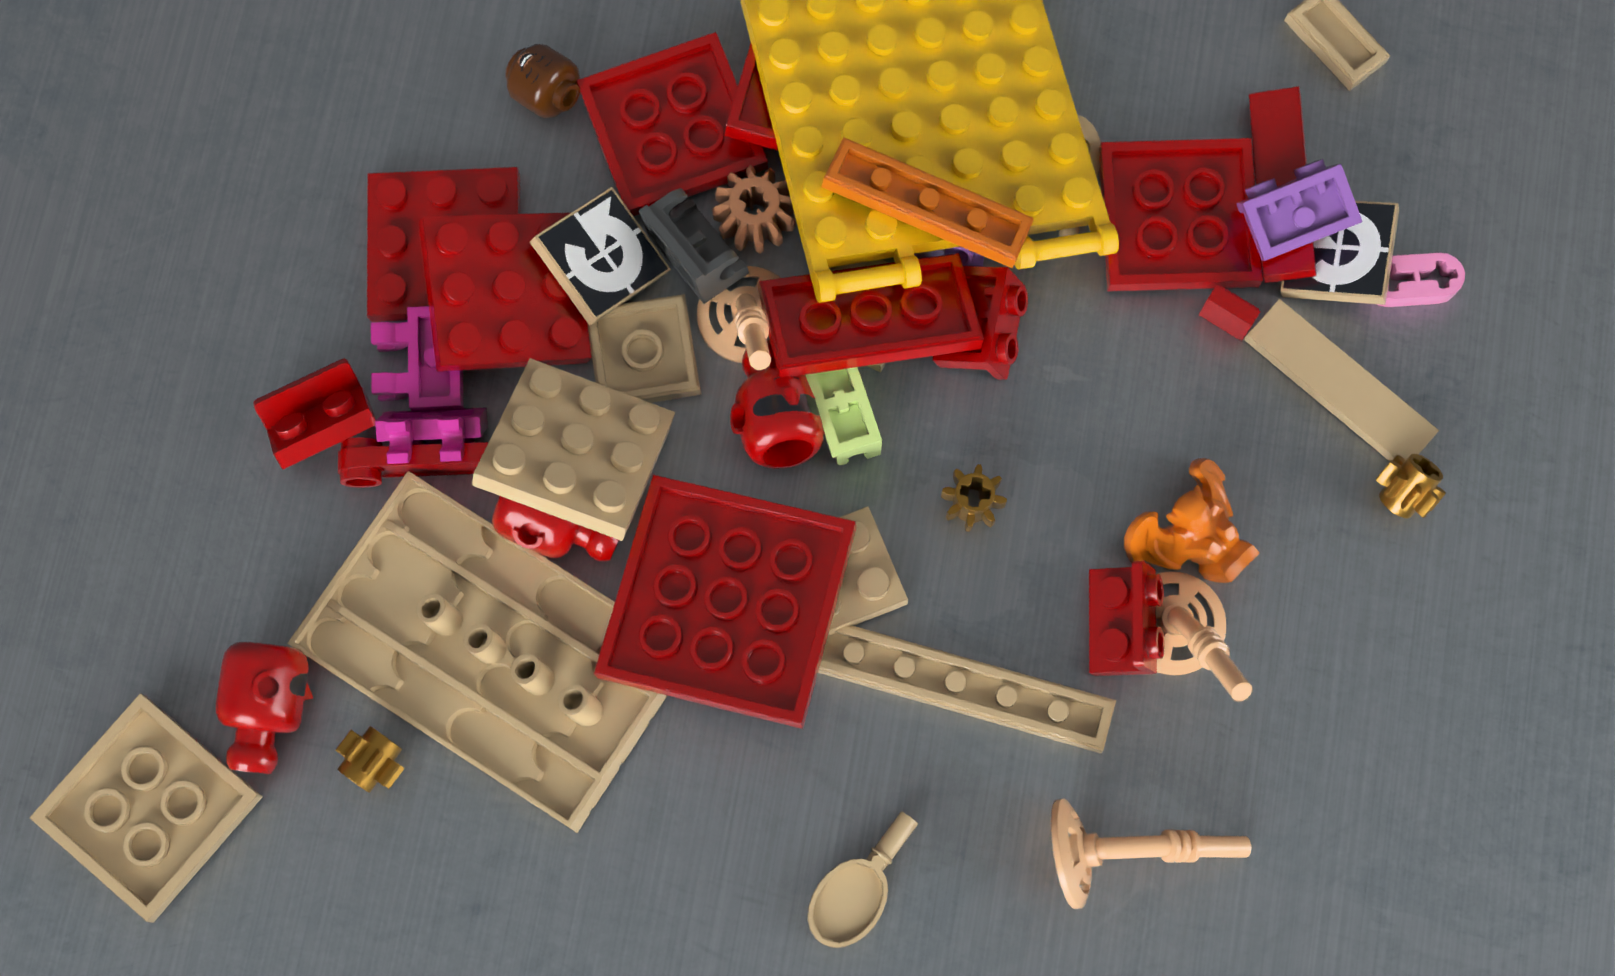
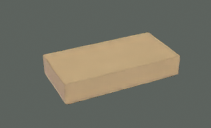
(1337, 40)

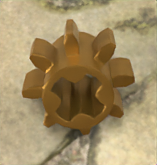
(1410, 486)
(986, 495)
(369, 759)

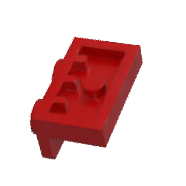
(998, 303)
(315, 412)
(1124, 620)

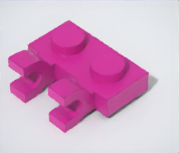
(422, 383)
(411, 428)

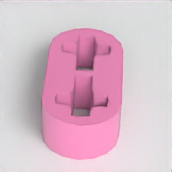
(1424, 292)

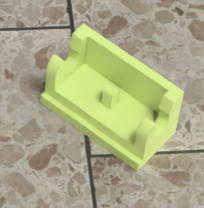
(845, 414)

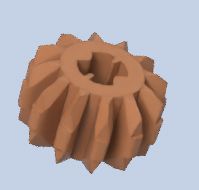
(748, 192)

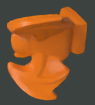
(1197, 531)

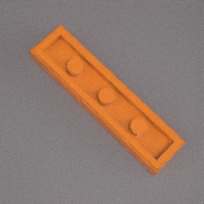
(927, 202)

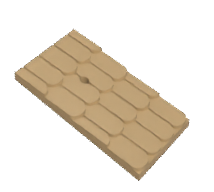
(480, 650)

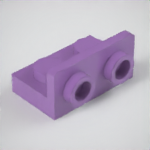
(1299, 210)

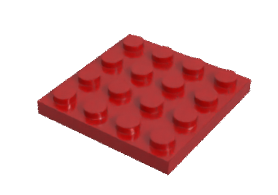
(726, 601)

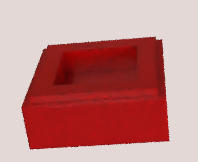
(1229, 312)

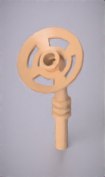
(748, 322)
(1203, 641)
(1082, 851)

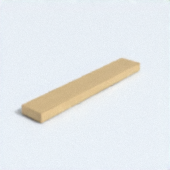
(968, 687)

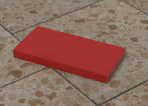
(870, 323)

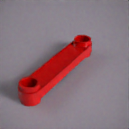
(364, 462)

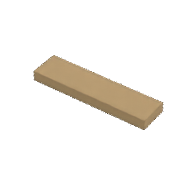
(1340, 383)

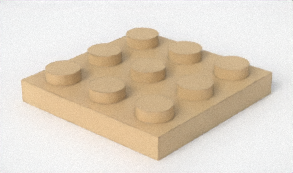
(574, 449)
(146, 808)

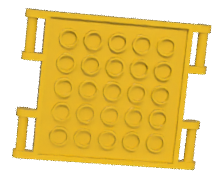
(936, 85)

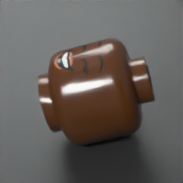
(543, 80)

